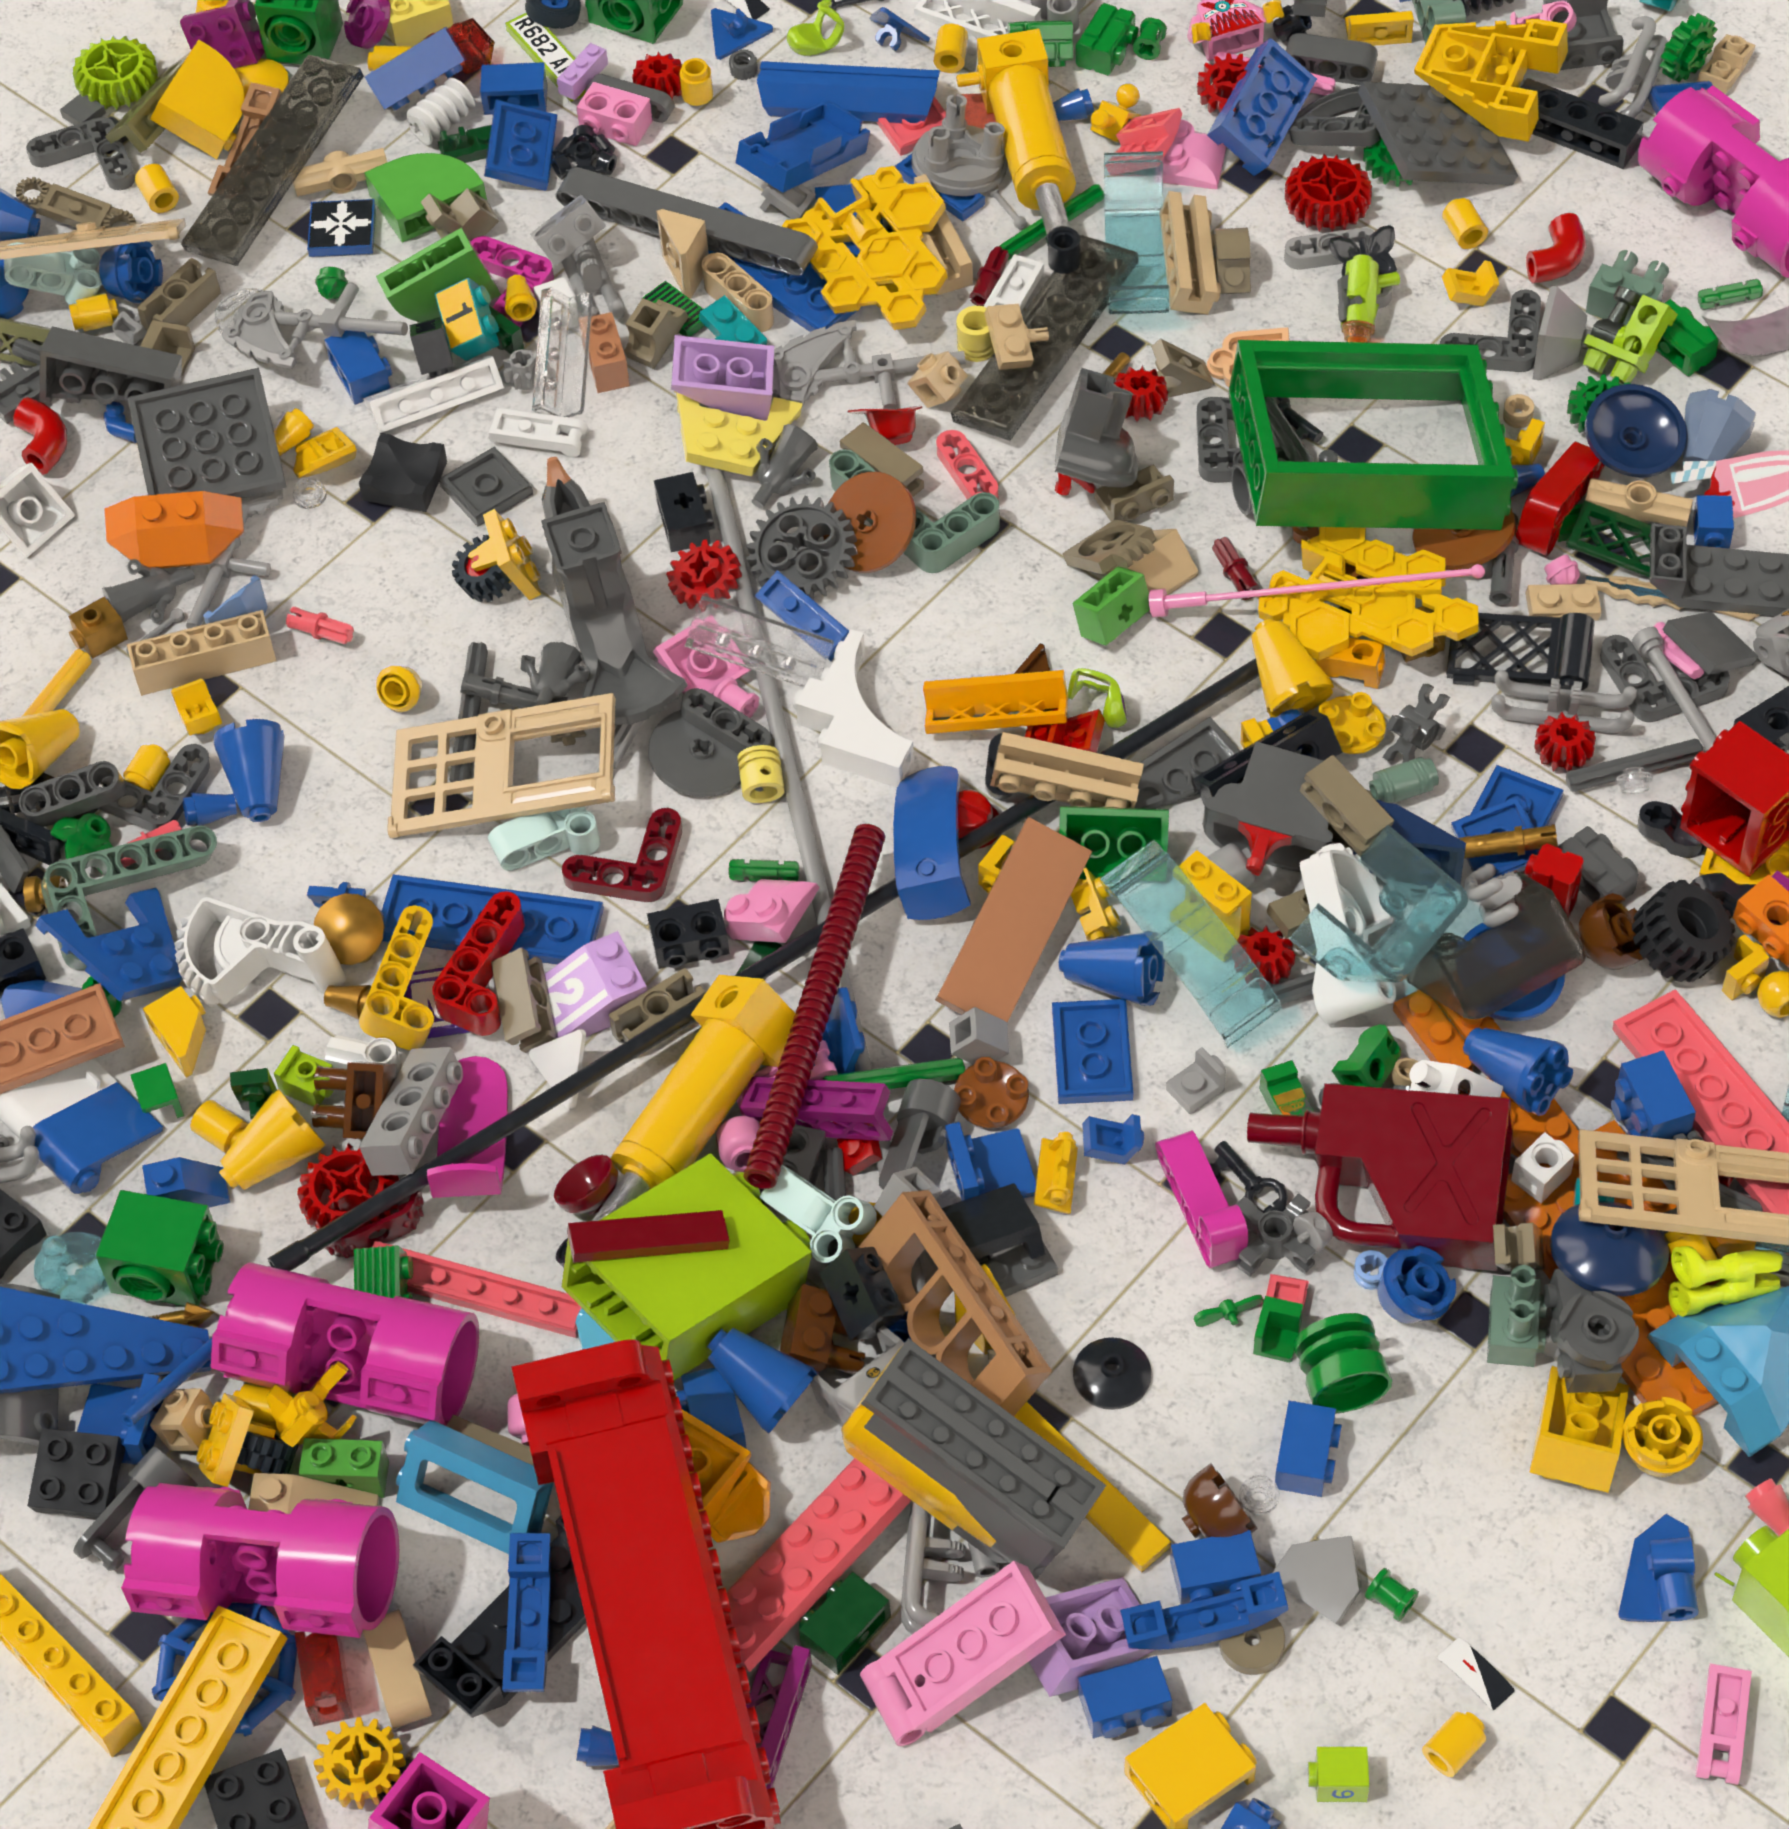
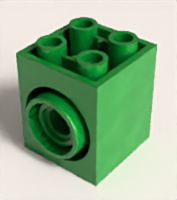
(633, 17)
(298, 28)
(159, 1249)

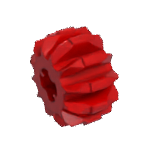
(659, 73)
(1148, 392)
(1565, 742)
(1269, 953)

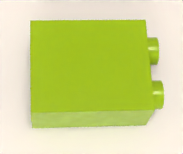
(691, 1296)

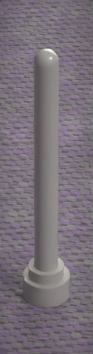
(1650, 645)

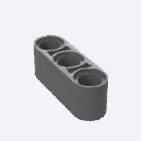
(1334, 57)
(55, 790)

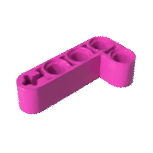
(1215, 1225)

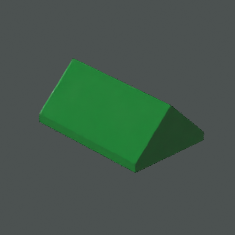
(1113, 833)

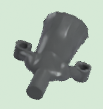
(788, 456)
(153, 588)
(557, 671)

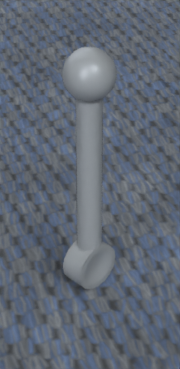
(1019, 221)
(176, 616)

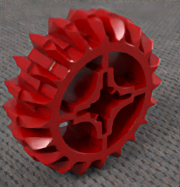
(1328, 192)
(347, 1180)

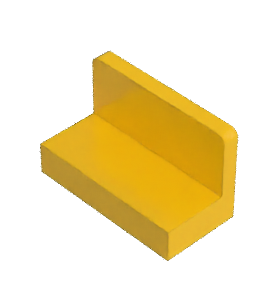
(1381, 28)

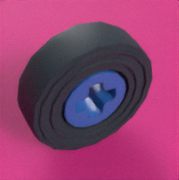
(554, 13)

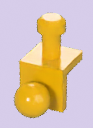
(1112, 116)

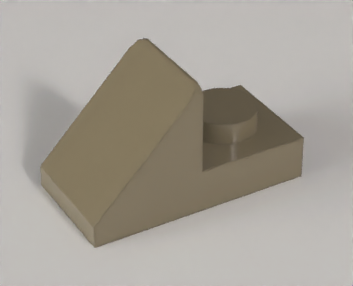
(1181, 369)

